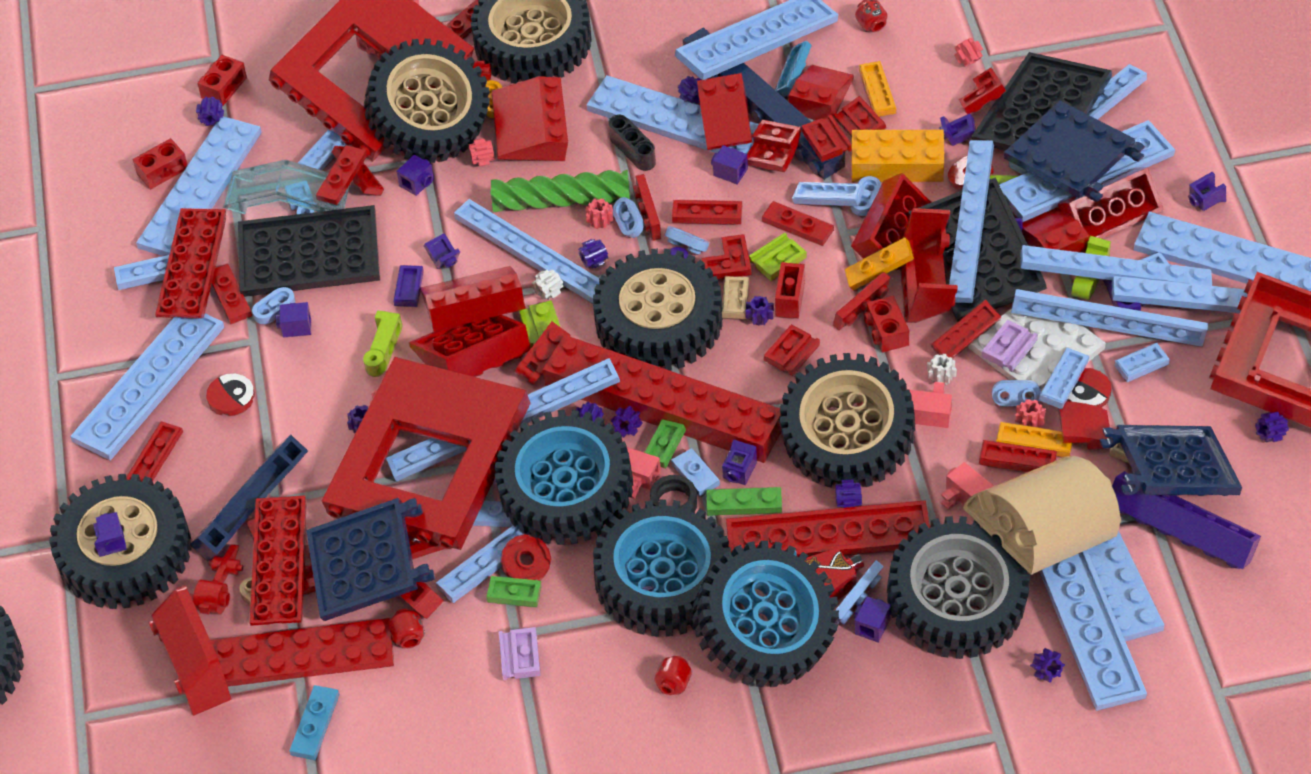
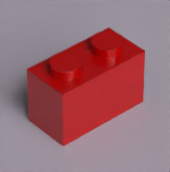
(790, 290)

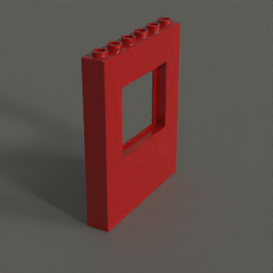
(381, 27)
(1246, 345)
(439, 407)

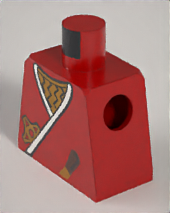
(840, 571)

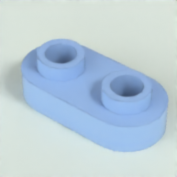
(870, 183)
(628, 217)
(694, 243)
(267, 308)
(1016, 392)

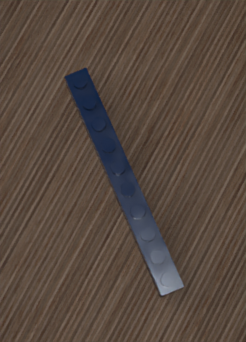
(769, 105)

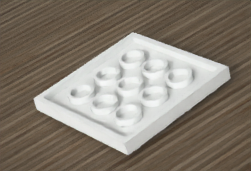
(1048, 349)

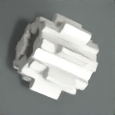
(547, 284)
(941, 369)

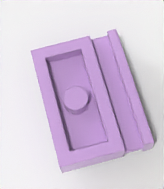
(1009, 345)
(519, 653)

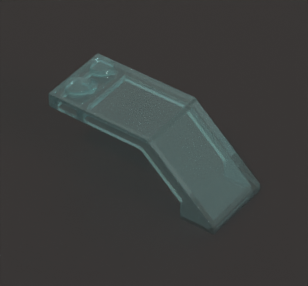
(276, 182)

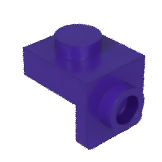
(959, 129)
(442, 251)

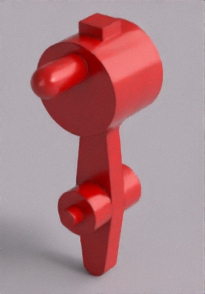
(214, 594)

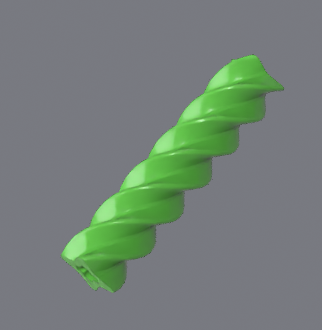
(560, 190)

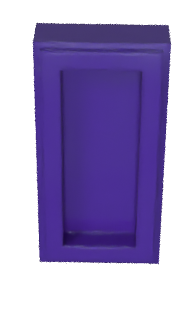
(408, 286)

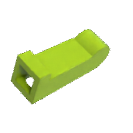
(1085, 286)
(388, 331)

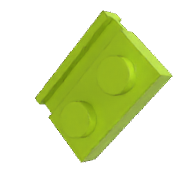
(779, 250)
(537, 319)

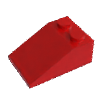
(820, 92)
(724, 111)
(1056, 231)

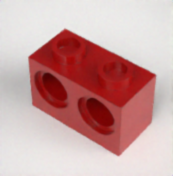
(222, 79)
(160, 163)
(887, 324)
(423, 599)

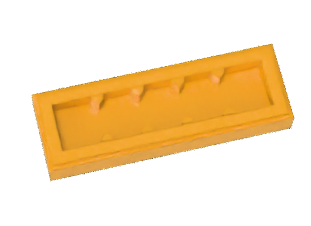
(877, 88)
(879, 262)
(1033, 437)

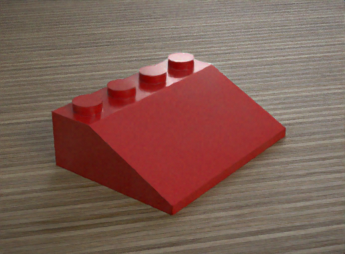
(530, 120)
(473, 298)
(474, 345)

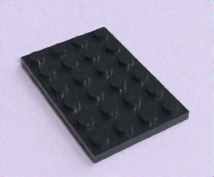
(1034, 91)
(308, 250)
(999, 255)

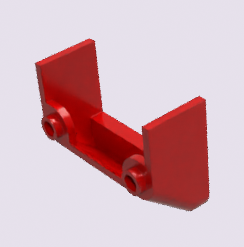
(923, 278)
(190, 652)

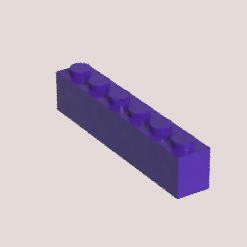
(1190, 524)

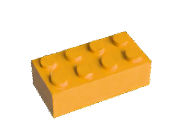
(892, 152)

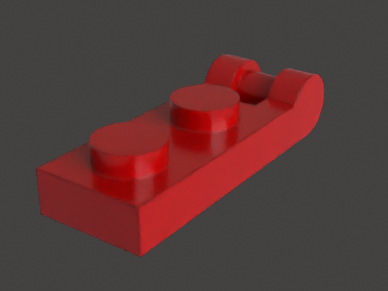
(541, 353)

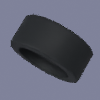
(674, 483)

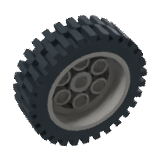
(943, 551)

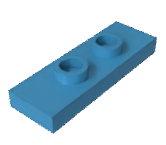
(793, 67)
(314, 722)

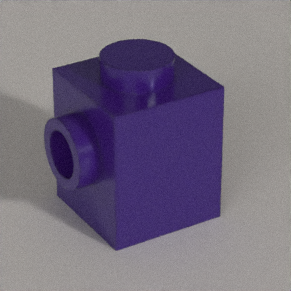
(729, 164)
(415, 175)
(294, 319)
(872, 618)

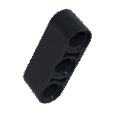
(632, 142)

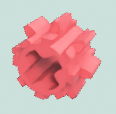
(968, 52)
(481, 152)
(599, 213)
(1030, 414)

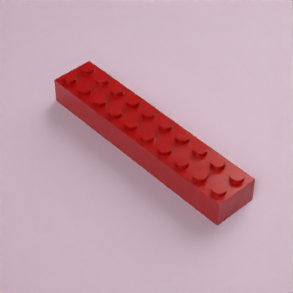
(659, 394)

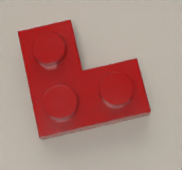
(988, 89)
(734, 261)

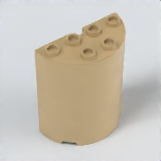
(1049, 512)

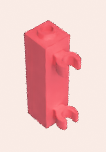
(931, 407)
(644, 468)
(962, 484)

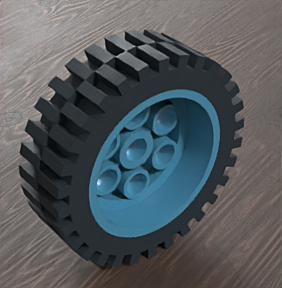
(567, 508)
(667, 533)
(781, 578)

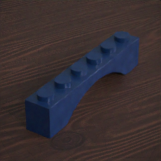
(243, 502)

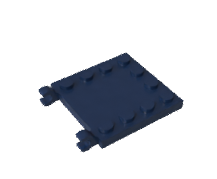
(1072, 150)
(1173, 460)
(364, 558)

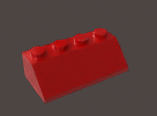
(1124, 203)
(888, 215)

